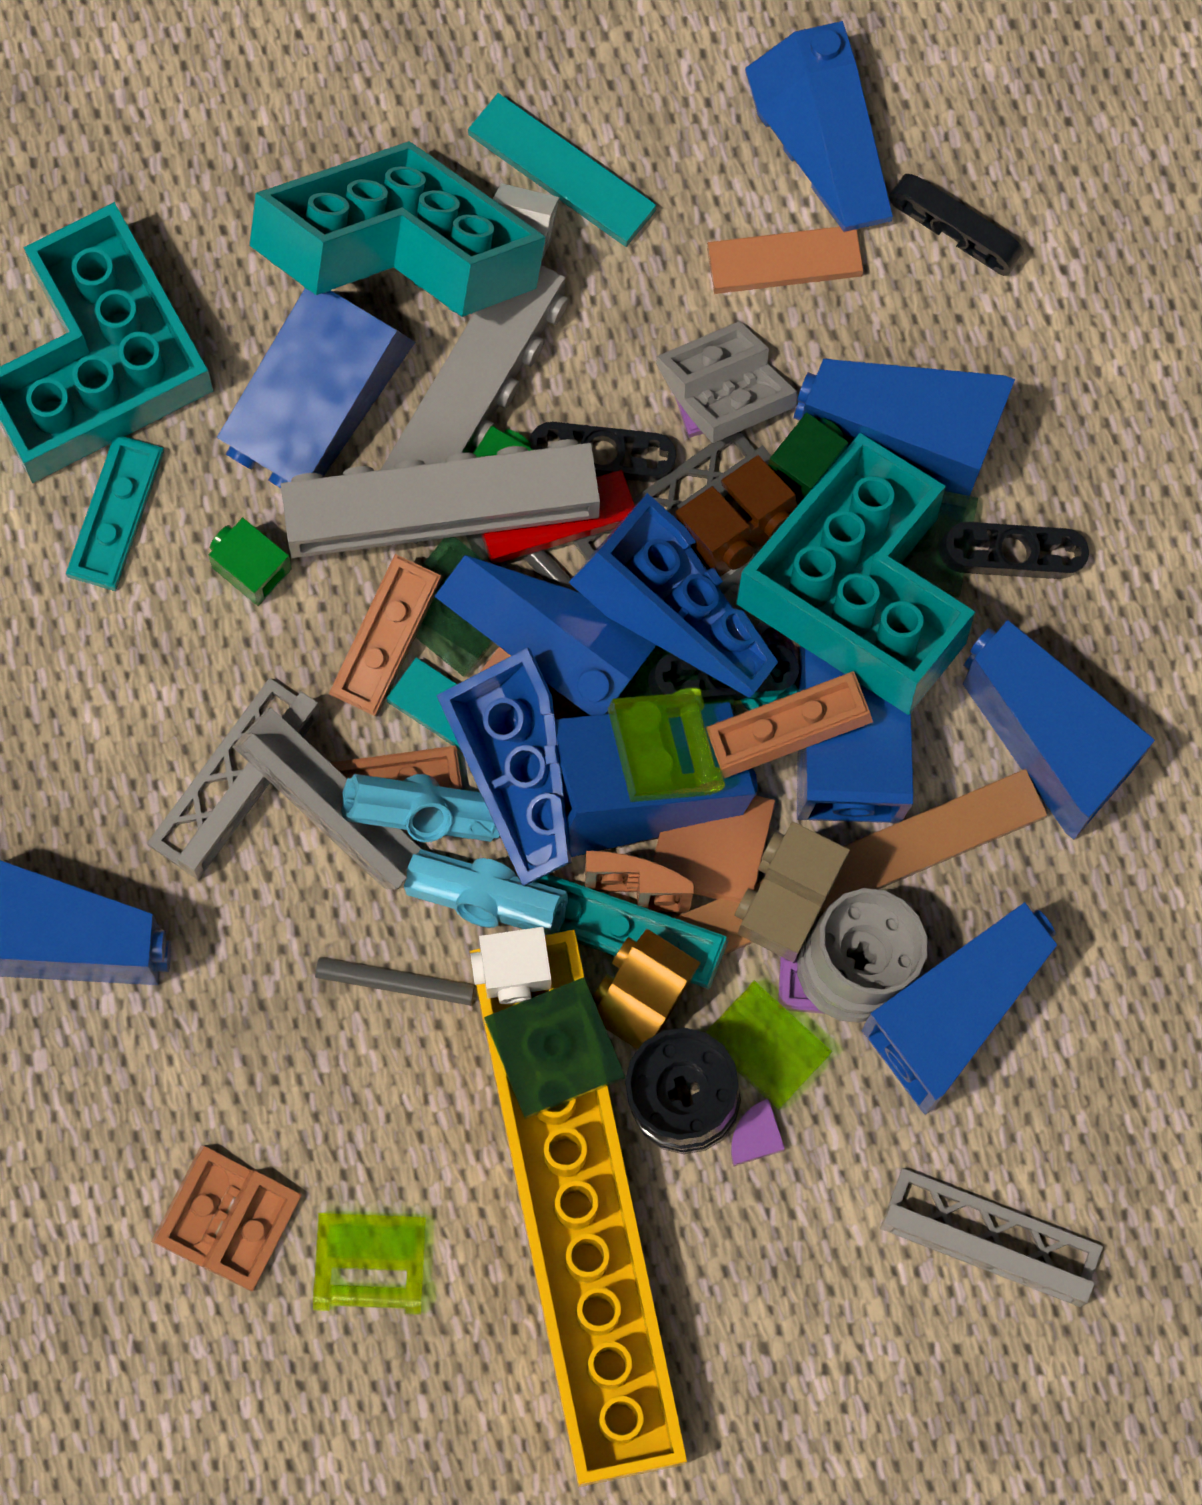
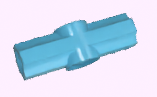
(418, 807)
(485, 892)

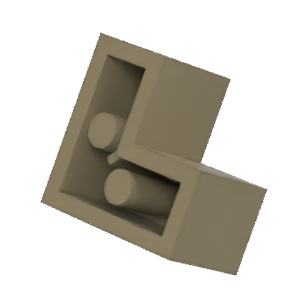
(796, 884)

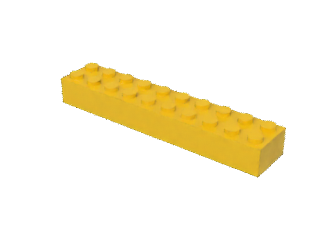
(589, 1269)

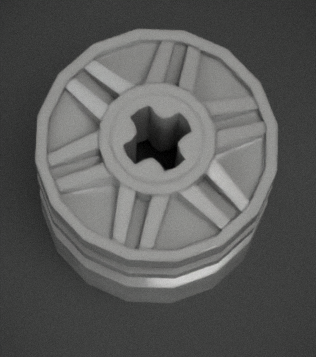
(878, 933)

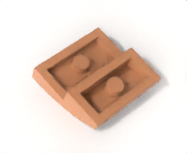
(719, 854)
(655, 885)
(248, 1229)

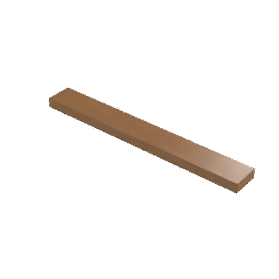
(908, 847)

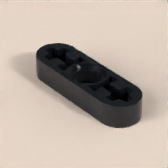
(946, 215)
(617, 437)
(978, 534)
(713, 692)

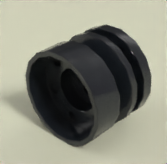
(688, 1059)

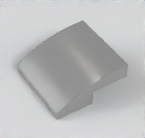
(726, 381)

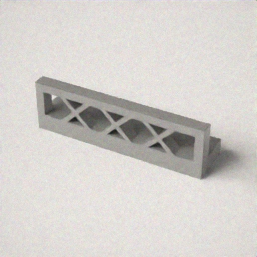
(242, 792)
(317, 792)
(989, 1255)

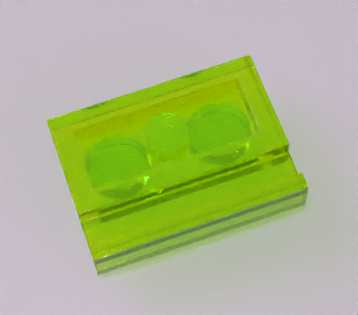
(768, 1045)

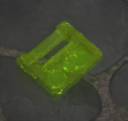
(649, 748)
(370, 1245)

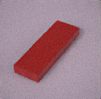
(614, 507)

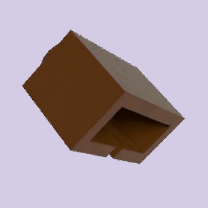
(737, 528)

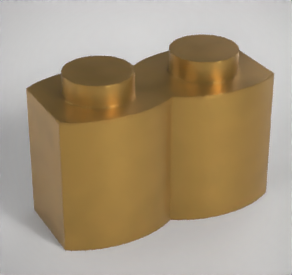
(645, 987)

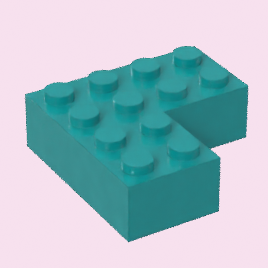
(400, 214)
(120, 355)
(839, 580)

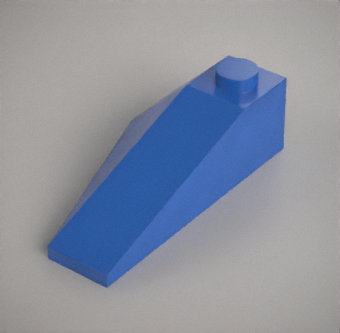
(818, 111)
(661, 591)
(570, 638)
(511, 747)

